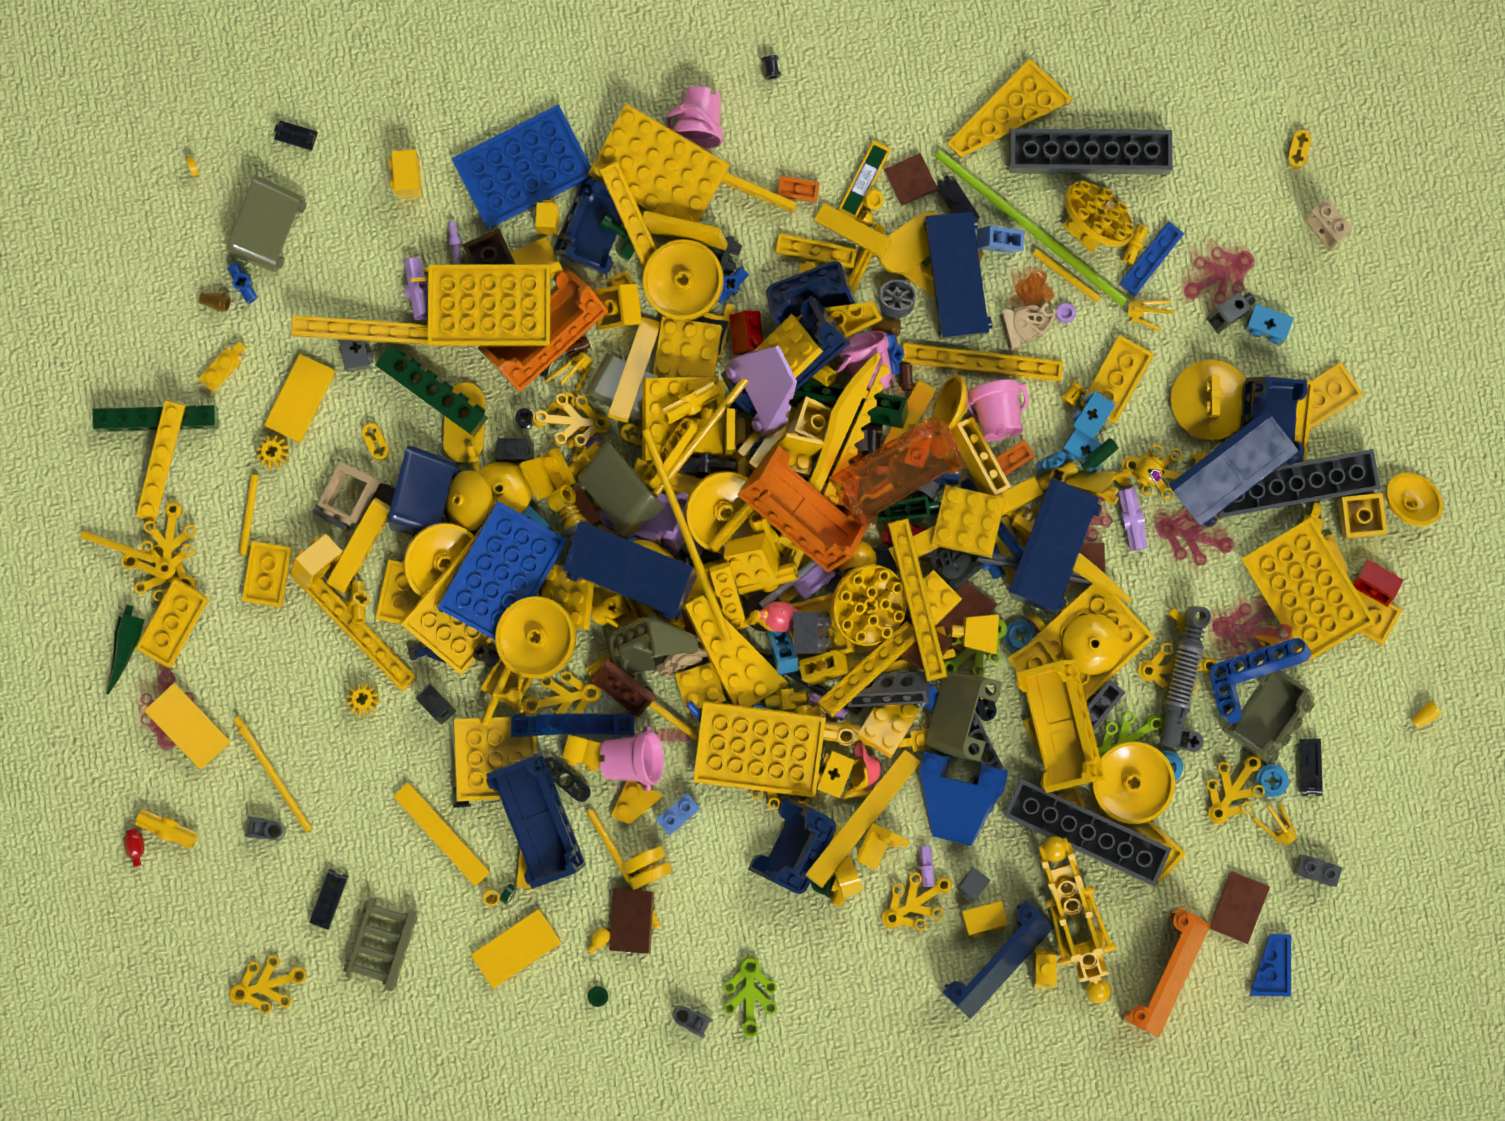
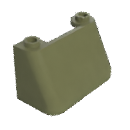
(264, 224)
(606, 381)
(619, 490)
(647, 642)

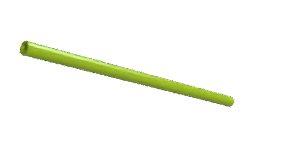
(1031, 227)

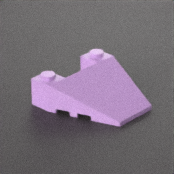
(769, 386)

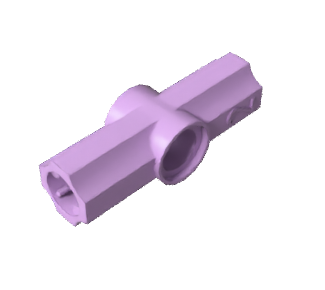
(416, 291)
(1132, 519)

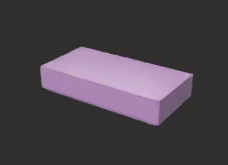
(813, 581)

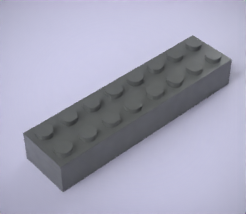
(1090, 151)
(1310, 482)
(1088, 832)

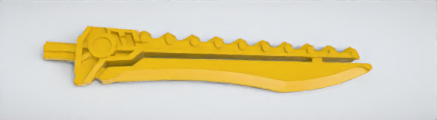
(838, 426)

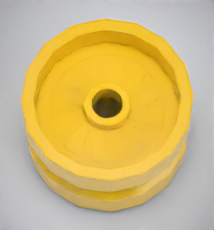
(646, 865)

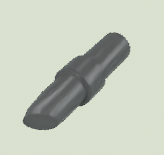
(332, 520)

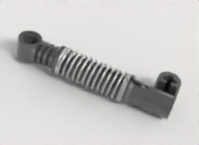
(1183, 683)

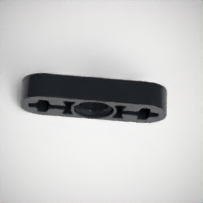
(581, 784)

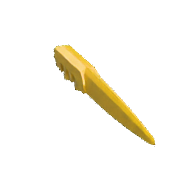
(1024, 524)

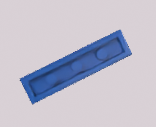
(1151, 259)

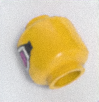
(1149, 471)

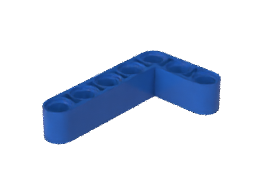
(1251, 671)

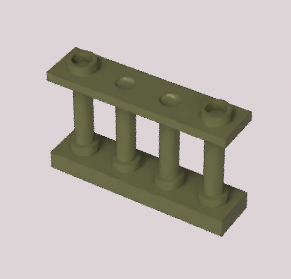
(401, 939)

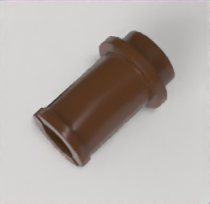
(579, 346)
(906, 378)

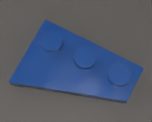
(1274, 969)

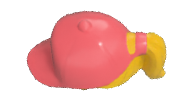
(774, 617)
(865, 774)

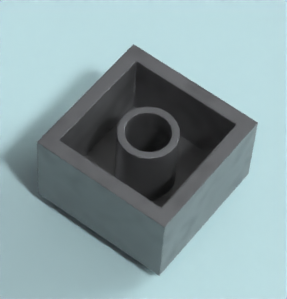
(811, 632)

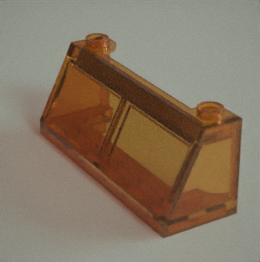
(897, 470)

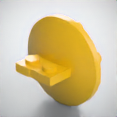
(1095, 217)
(1208, 399)
(868, 605)

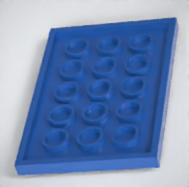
(523, 167)
(500, 568)

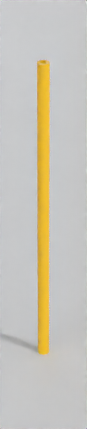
(702, 434)
(686, 535)

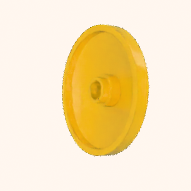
(683, 280)
(713, 505)
(432, 553)
(535, 637)
(1135, 784)

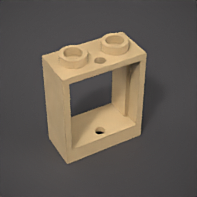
(1333, 224)
(334, 486)

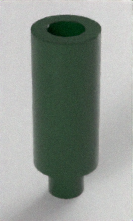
(1100, 454)

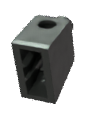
(1230, 311)
(513, 450)
(435, 704)

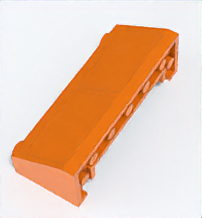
(573, 313)
(801, 511)
(1193, 932)

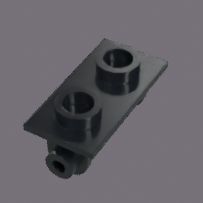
(295, 135)

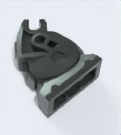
(954, 566)

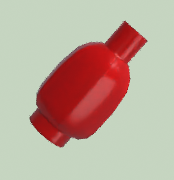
(134, 846)

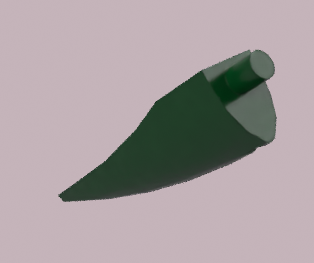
(908, 509)
(126, 638)

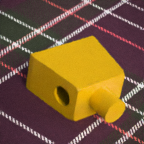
(714, 439)
(978, 632)
(1044, 968)

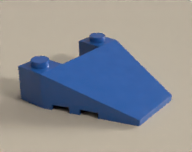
(956, 806)

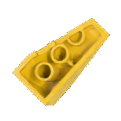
(854, 317)

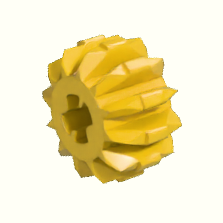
(279, 454)
(357, 695)

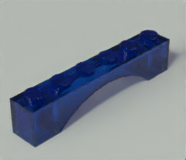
(571, 723)

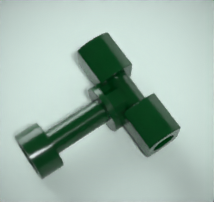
(627, 249)

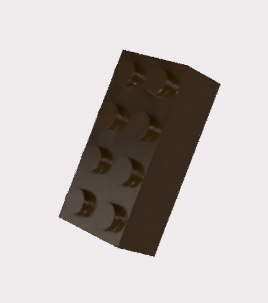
(489, 250)

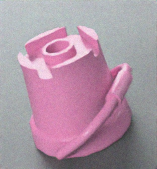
(698, 117)
(860, 350)
(998, 408)
(634, 759)

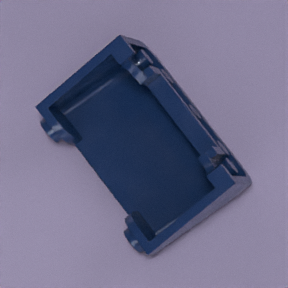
(580, 235)
(825, 283)
(1279, 398)
(421, 490)
(797, 847)

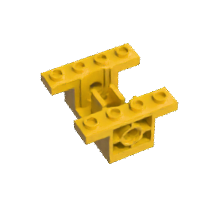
(724, 591)

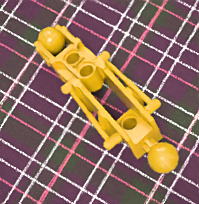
(1091, 967)

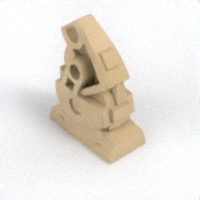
(1024, 326)
(681, 662)

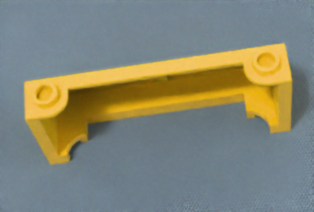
(1062, 725)

